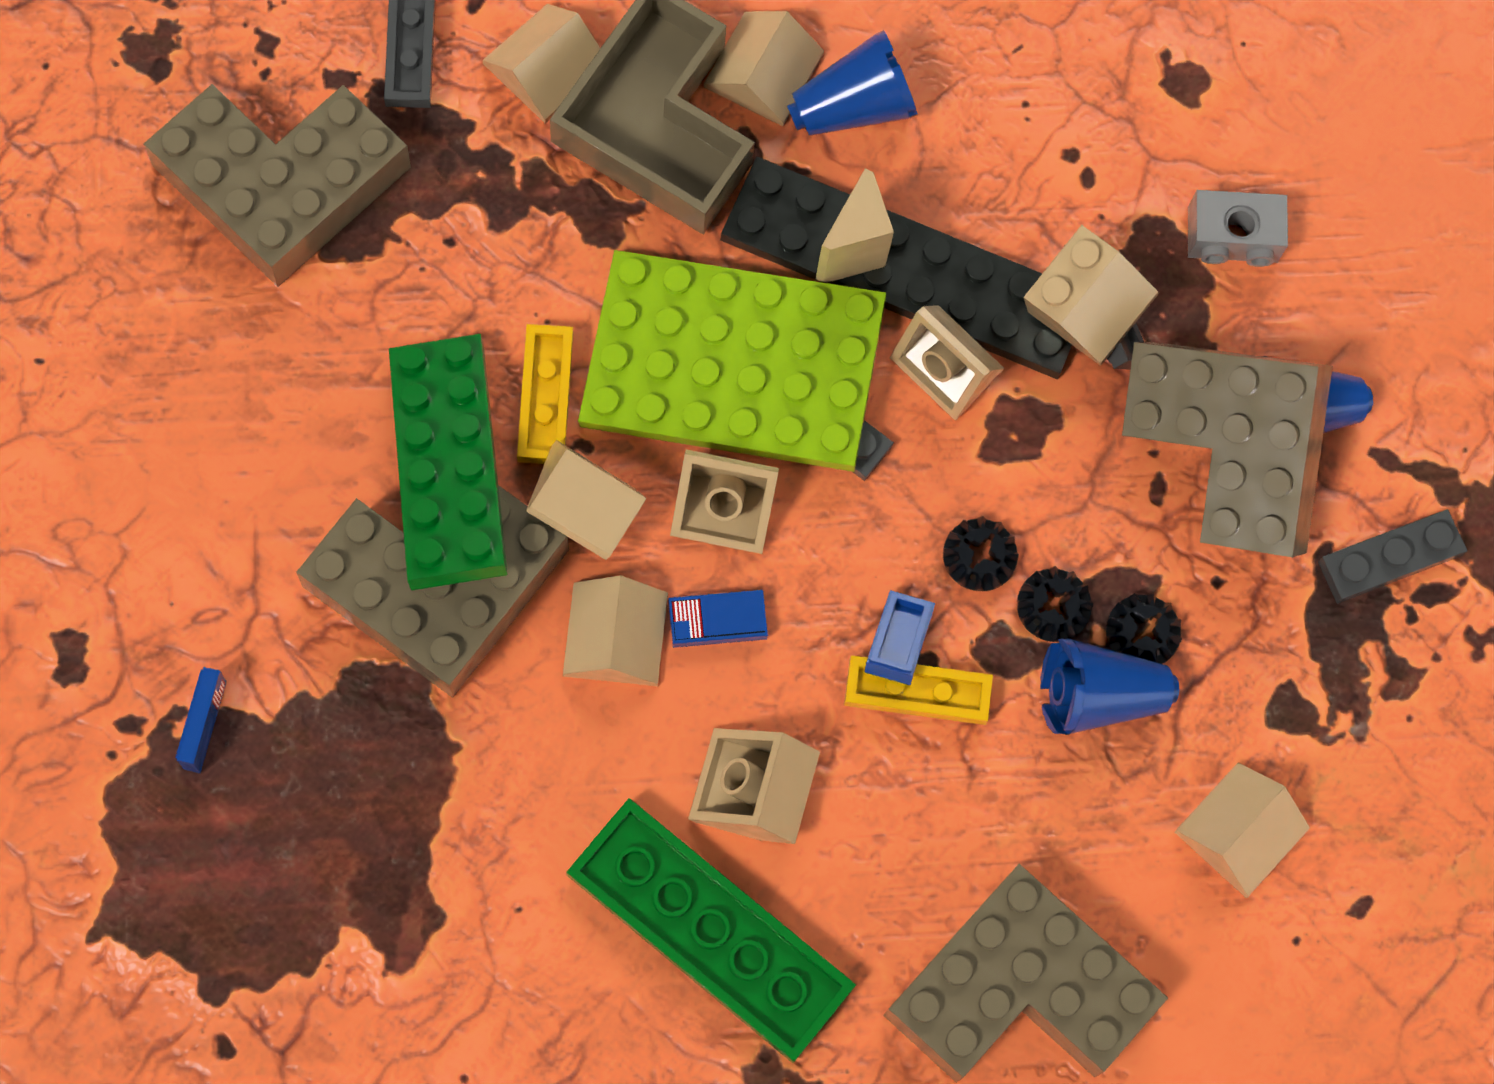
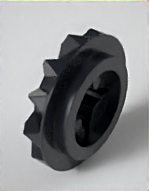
(987, 574)
(1049, 624)
(1121, 628)

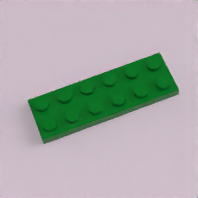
(446, 463)
(711, 930)

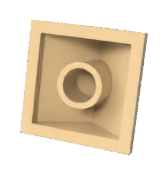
(544, 59)
(765, 64)
(859, 235)
(945, 360)
(584, 501)
(724, 501)
(615, 631)
(1244, 827)

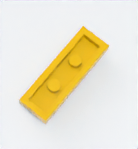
(544, 391)
(932, 693)

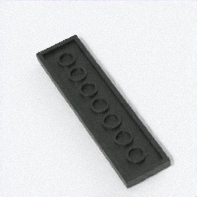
(790, 216)

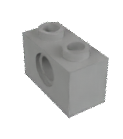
(1259, 215)

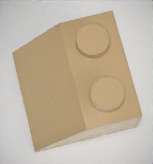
(1090, 295)
(755, 784)

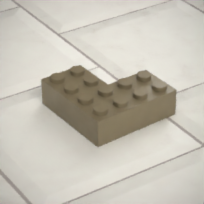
(635, 115)
(284, 196)
(1262, 429)
(433, 629)
(1029, 958)

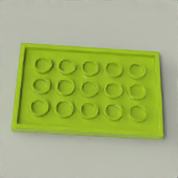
(733, 360)

